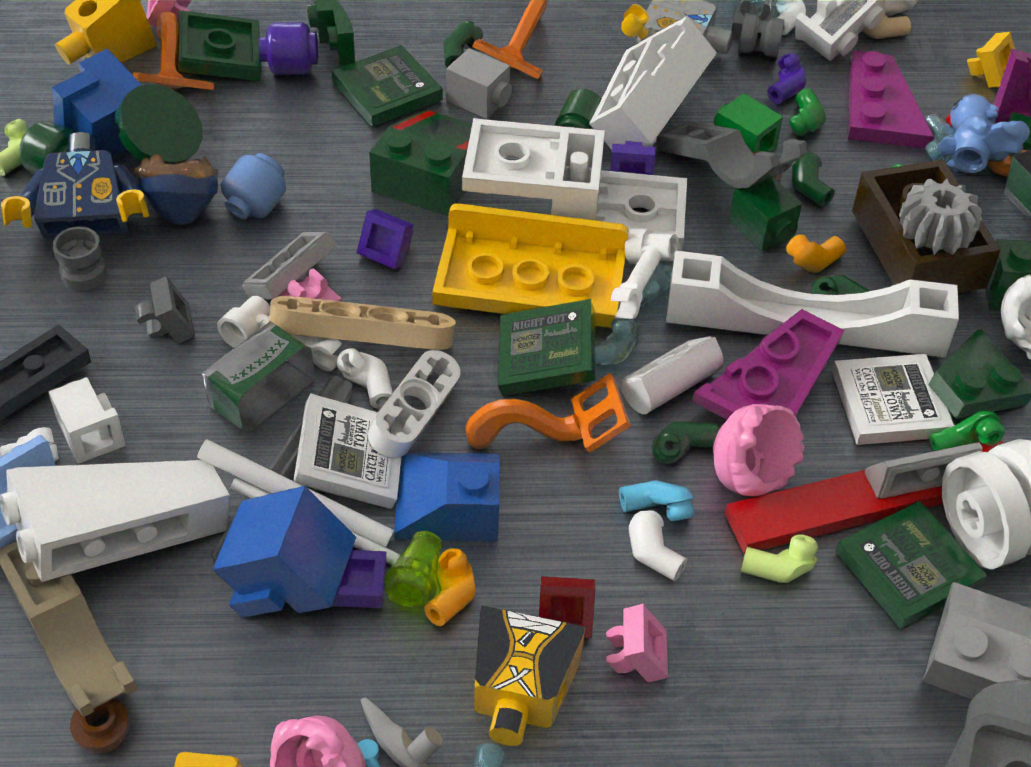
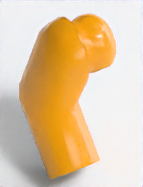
(813, 256)
(456, 587)

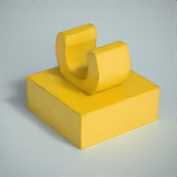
(992, 59)

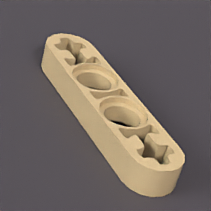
(362, 322)

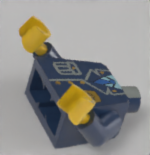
(78, 191)

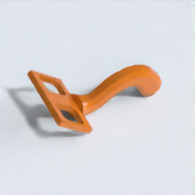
(168, 33)
(513, 52)
(494, 416)

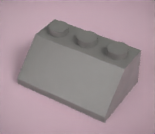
(979, 643)

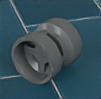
(770, 36)
(79, 258)

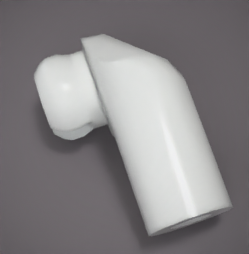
(789, 10)
(367, 372)
(649, 547)

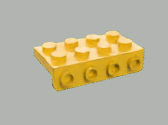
(528, 261)

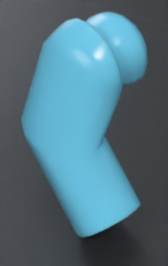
(655, 494)

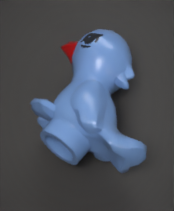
(977, 136)

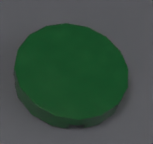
(159, 122)

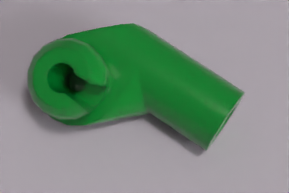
(811, 113)
(980, 427)

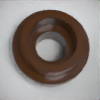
(104, 737)

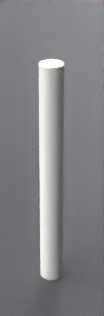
(274, 482)

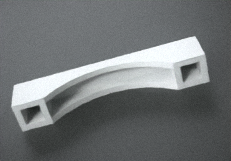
(899, 318)

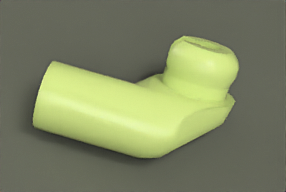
(11, 156)
(784, 566)

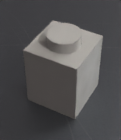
(478, 83)

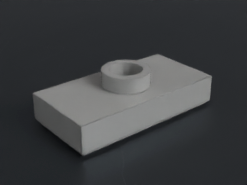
(289, 264)

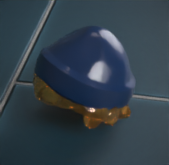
(179, 190)

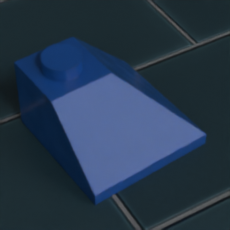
(448, 496)

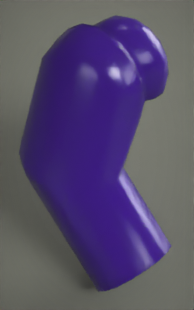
(791, 78)

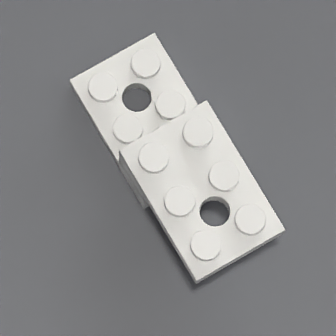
(567, 168)

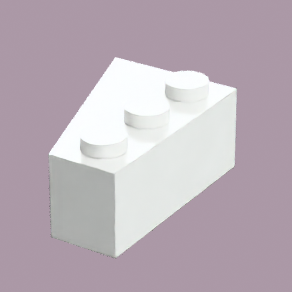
(652, 84)

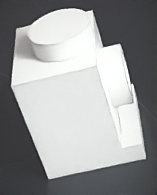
(86, 420)

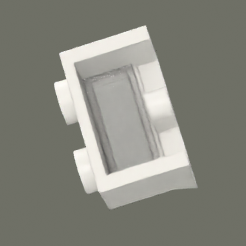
(838, 24)

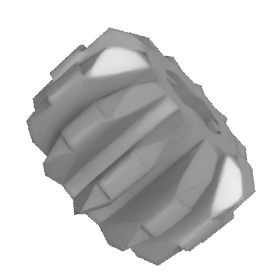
(940, 216)

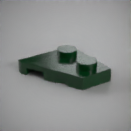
(979, 379)

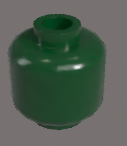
(40, 141)

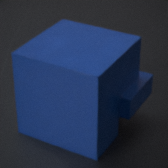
(92, 98)
(284, 551)

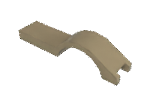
(67, 634)

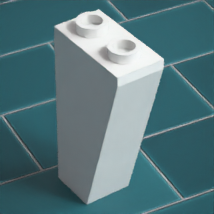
(110, 512)

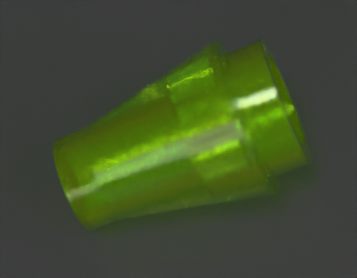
(414, 574)

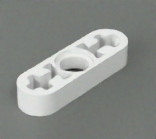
(413, 419)

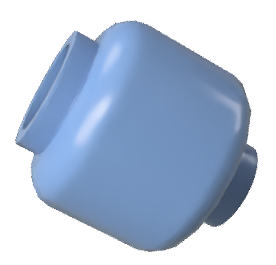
(253, 186)

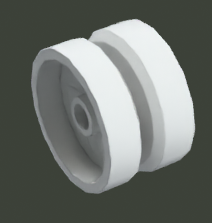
(991, 503)

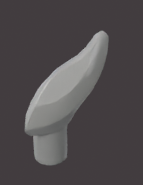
(397, 742)

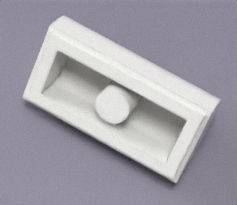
(672, 374)

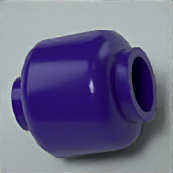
(289, 48)

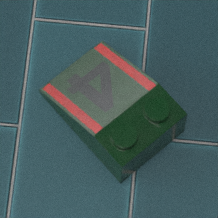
(422, 161)

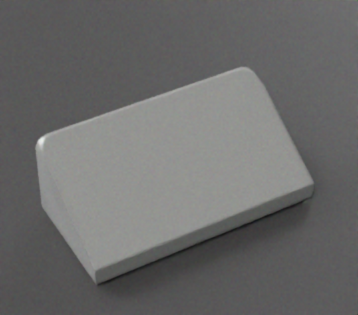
(915, 471)

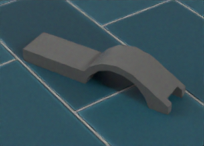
(728, 153)

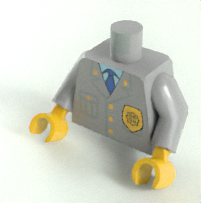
(667, 12)

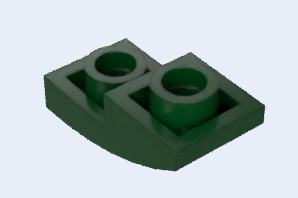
(333, 28)

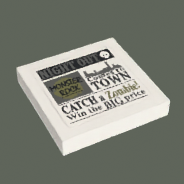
(890, 398)
(339, 457)

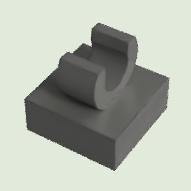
(764, 12)
(166, 312)

